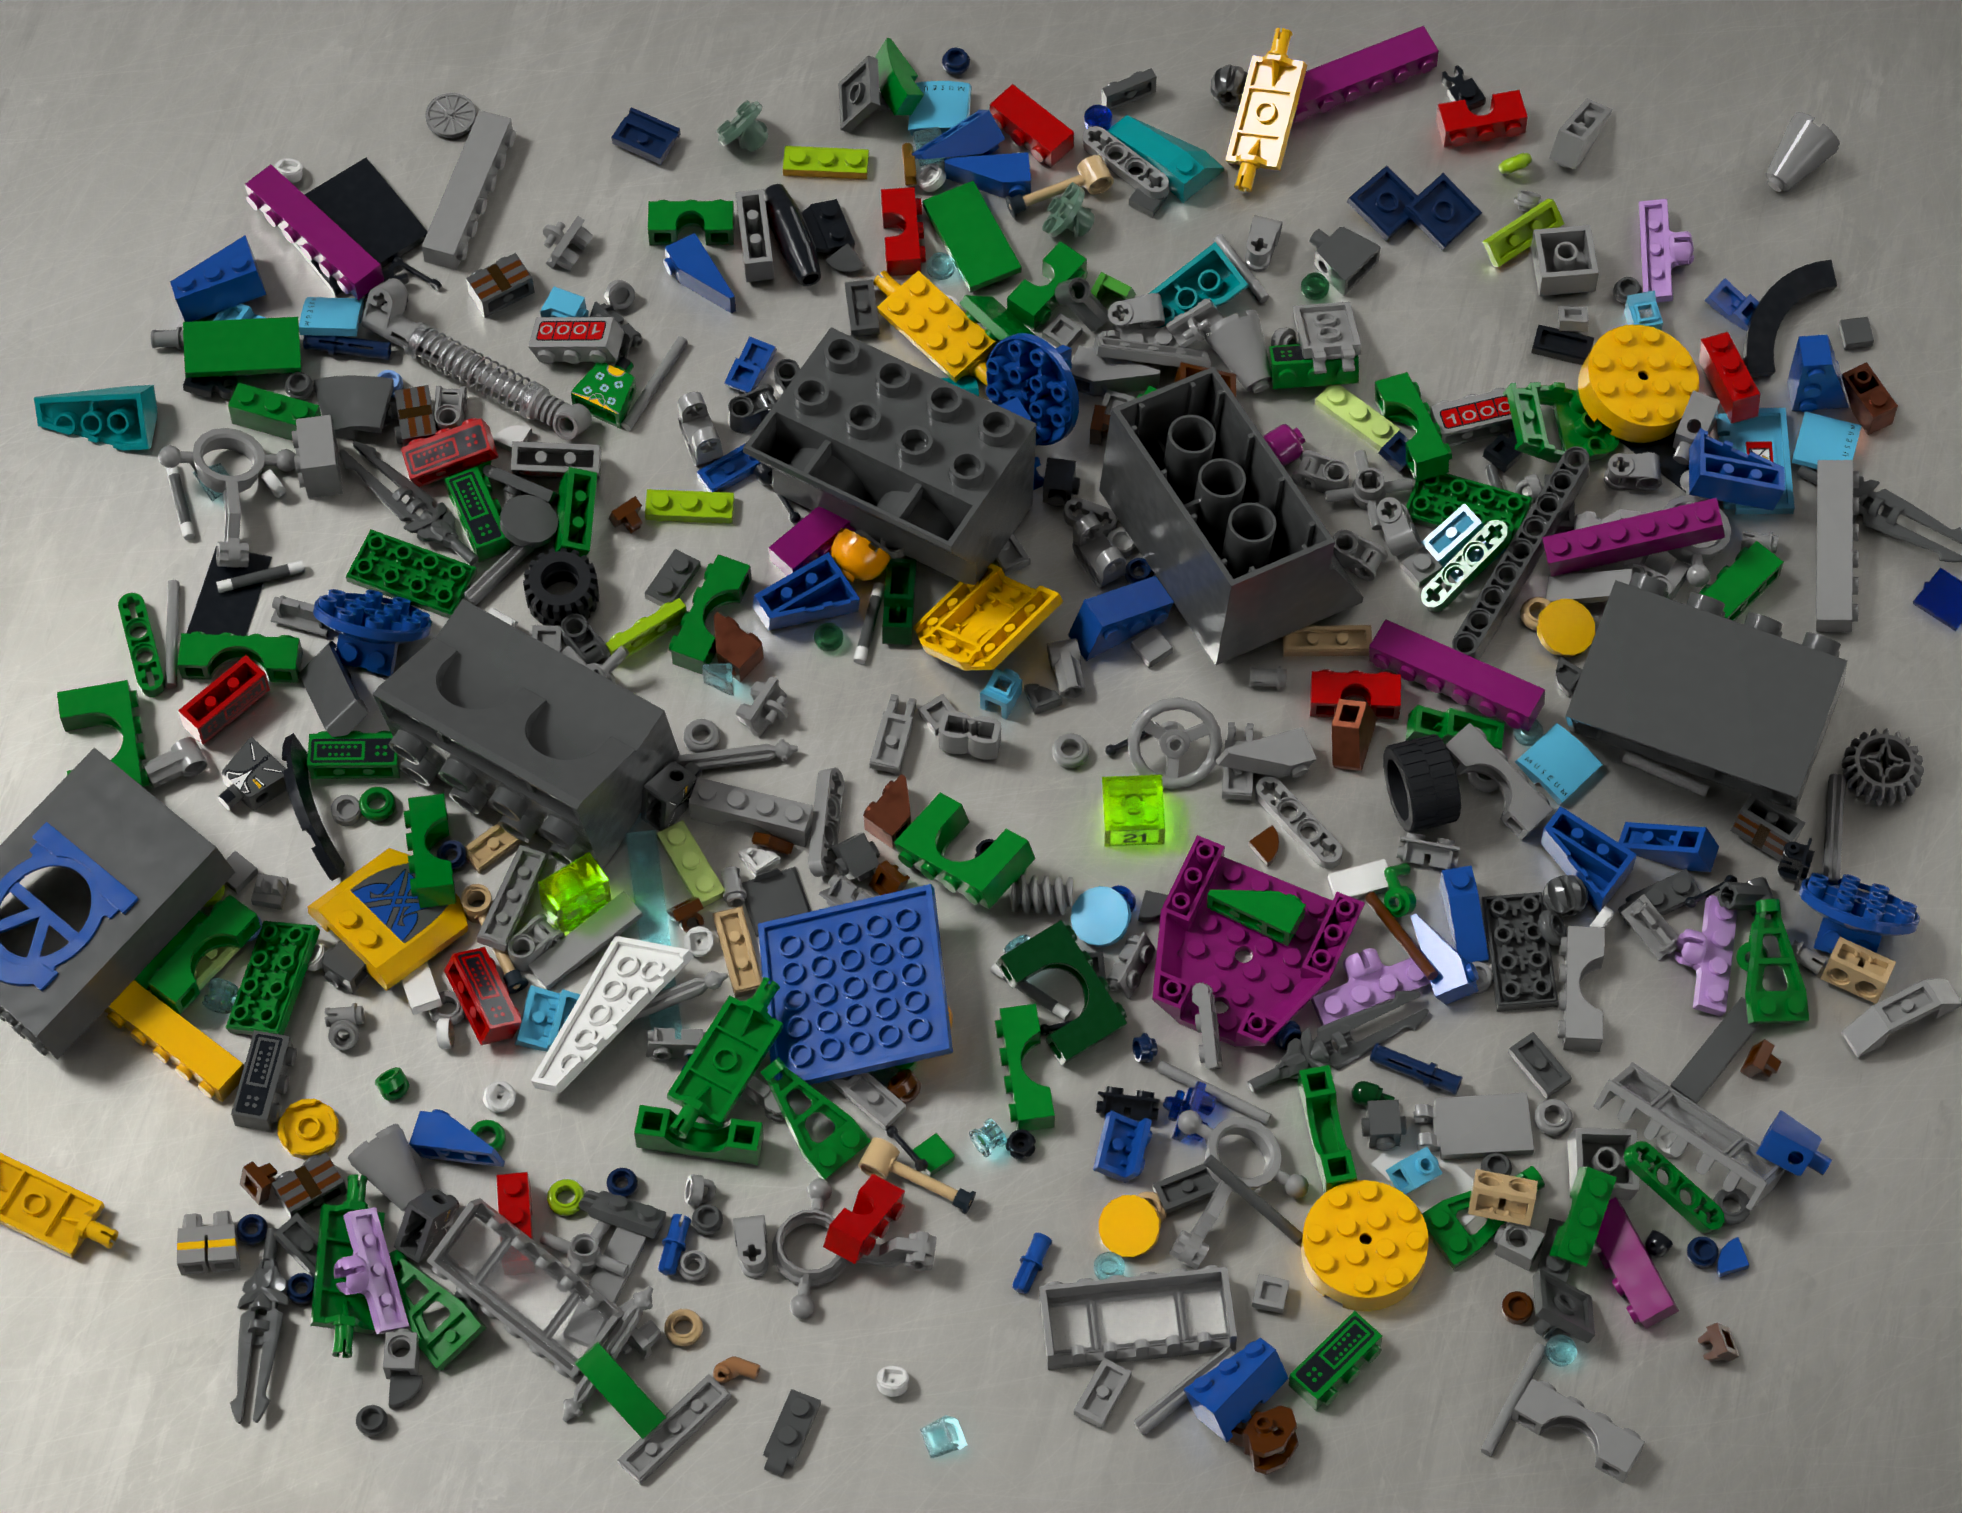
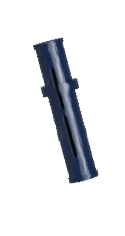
(380, 349)
(1428, 1073)

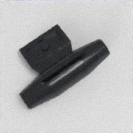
(805, 232)

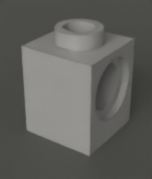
(1520, 1256)
(401, 1365)

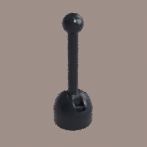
(764, 476)
(1656, 1246)

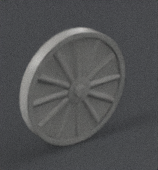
(450, 115)

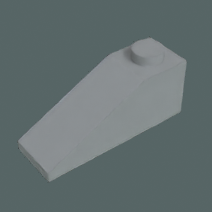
(1579, 134)
(1272, 756)

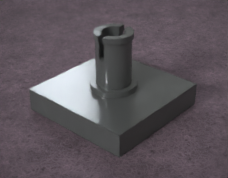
(860, 94)
(1561, 1307)

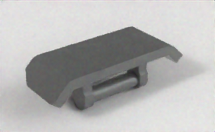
(333, 692)

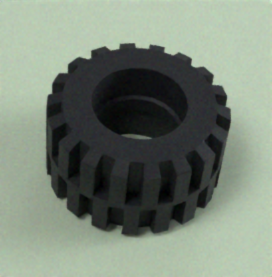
(556, 568)

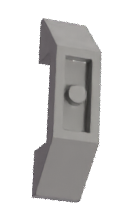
(1898, 1011)

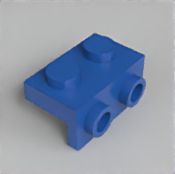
(1122, 1147)

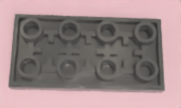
(1518, 952)

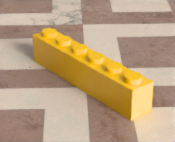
(176, 1041)

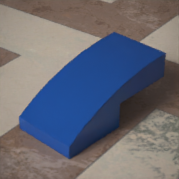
(1732, 303)
(750, 366)

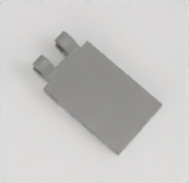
(1327, 333)
(1476, 1126)

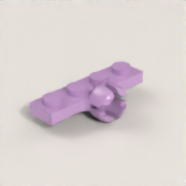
(1661, 248)
(1710, 956)
(1367, 985)
(371, 1271)

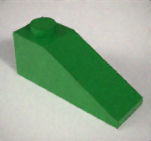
(1263, 911)

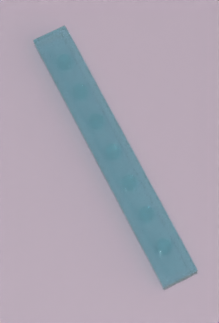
(650, 900)

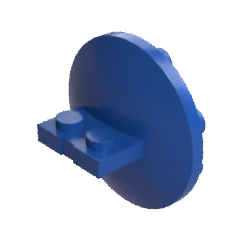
(1040, 379)
(370, 629)
(1855, 913)

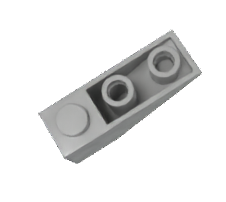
(1097, 374)

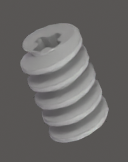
(1042, 894)

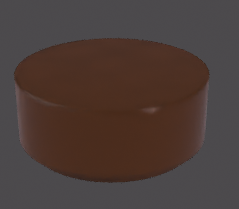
(1517, 1307)

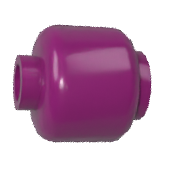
(1285, 443)

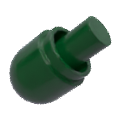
(1367, 1091)

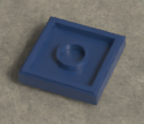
(1382, 202)
(1442, 211)

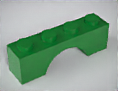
(1401, 402)
(723, 585)
(205, 653)
(433, 875)
(227, 926)
(1032, 1102)
(1324, 1127)
(733, 1141)

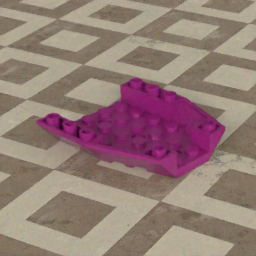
(1203, 944)

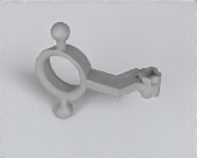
(230, 552)
(1697, 574)
(1190, 1246)
(915, 1251)

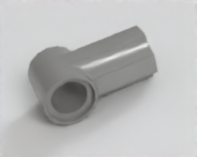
(1066, 661)
(183, 759)

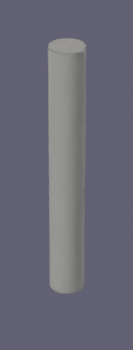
(1254, 285)
(1665, 773)

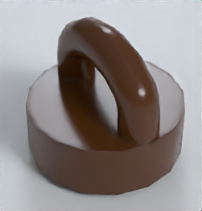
(903, 1083)

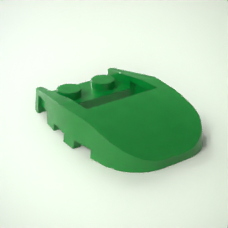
(1572, 421)

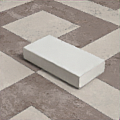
(1360, 880)
(421, 990)

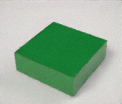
(935, 1153)

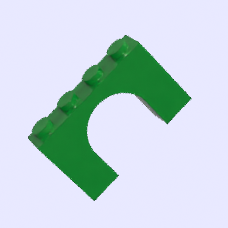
(111, 707)
(978, 879)

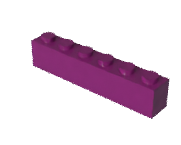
(1366, 72)
(314, 232)
(1633, 537)
(1456, 675)

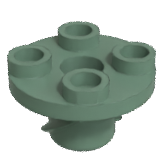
(744, 127)
(1069, 214)

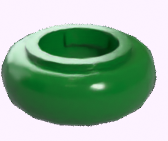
(377, 814)
(494, 1127)

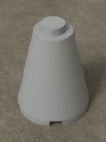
(1800, 152)
(1242, 349)
(390, 1166)

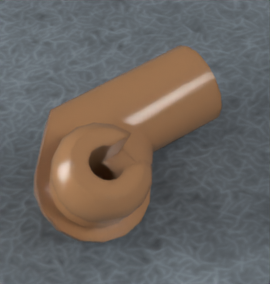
(735, 1367)

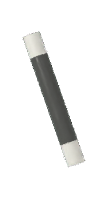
(180, 503)
(260, 576)
(869, 623)
(1037, 995)

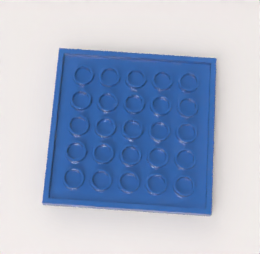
(858, 986)

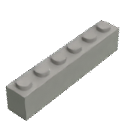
(468, 190)
(1835, 546)

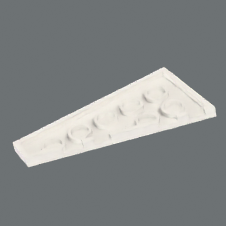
(615, 994)

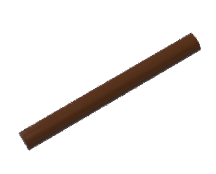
(1401, 936)

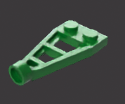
(1773, 1006)
(837, 1147)
(1451, 1236)
(454, 1333)

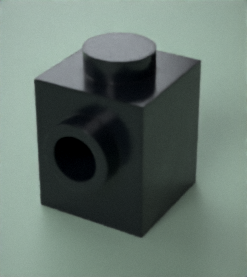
(1060, 481)

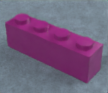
(807, 540)
(1633, 1268)

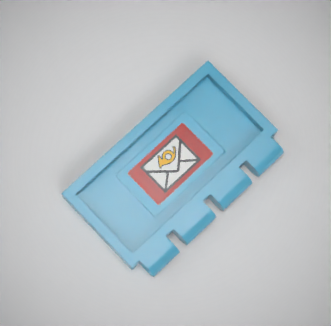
(1767, 438)

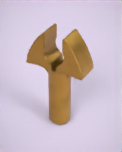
(909, 164)

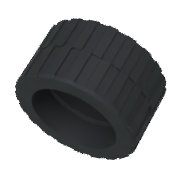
(1422, 783)

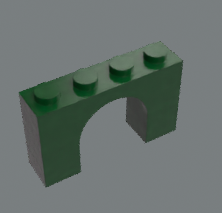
(1058, 950)

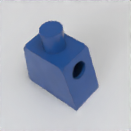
(1792, 1146)

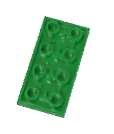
(971, 236)
(993, 316)
(241, 347)
(1442, 495)
(411, 573)
(273, 978)

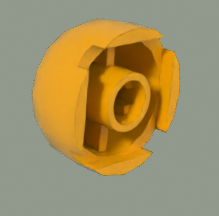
(857, 556)

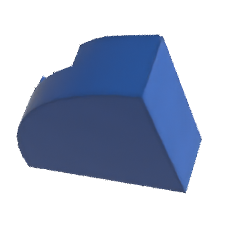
(1732, 1258)

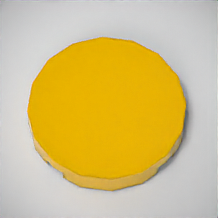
(1566, 628)
(308, 1128)
(1129, 1226)

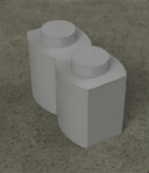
(963, 734)

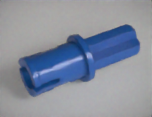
(673, 1245)
(1031, 1263)

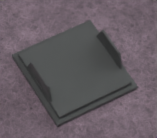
(774, 896)

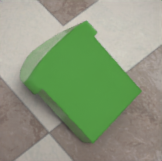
(1113, 286)

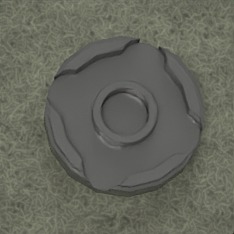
(528, 521)

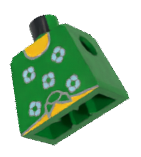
(607, 391)

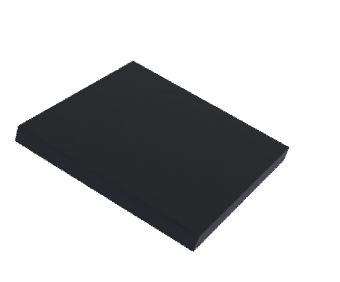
(369, 213)

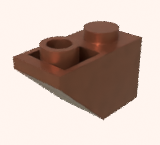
(1869, 399)
(736, 646)
(1352, 734)
(890, 814)

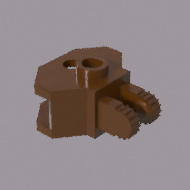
(1267, 1435)

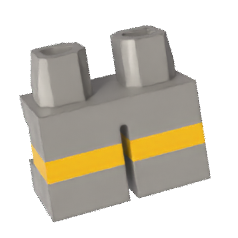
(207, 1245)

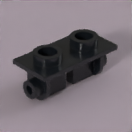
(1795, 862)
(1140, 1105)

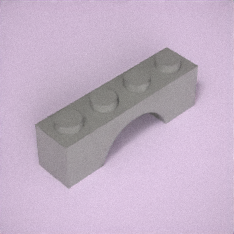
(720, 802)
(1522, 804)
(1582, 1022)
(1544, 1409)

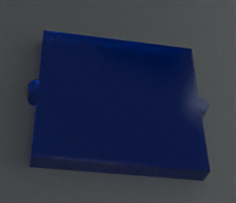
(1942, 599)

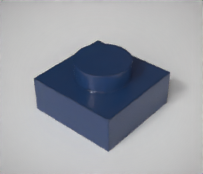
(1395, 451)

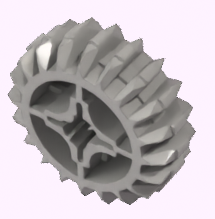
(1898, 762)

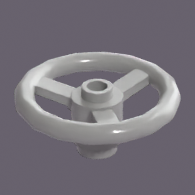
(1173, 750)

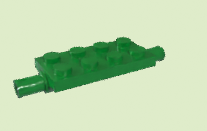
(725, 1060)
(329, 1305)

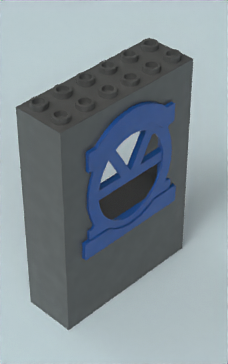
(144, 882)

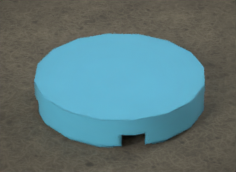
(1100, 916)

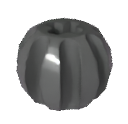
(1228, 85)
(1565, 895)

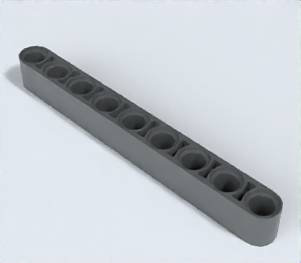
(1523, 544)

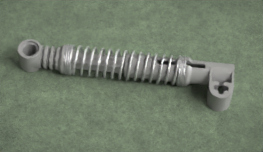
(423, 343)

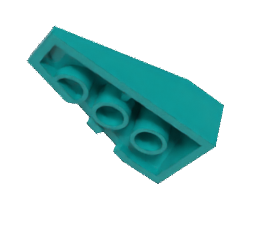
(1183, 163)
(1202, 278)
(109, 415)

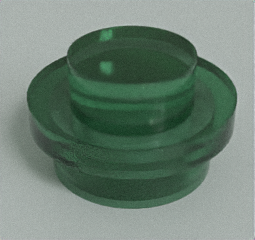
(1315, 286)
(828, 637)

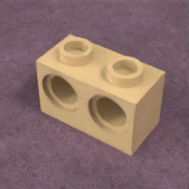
(1858, 970)
(1502, 1197)

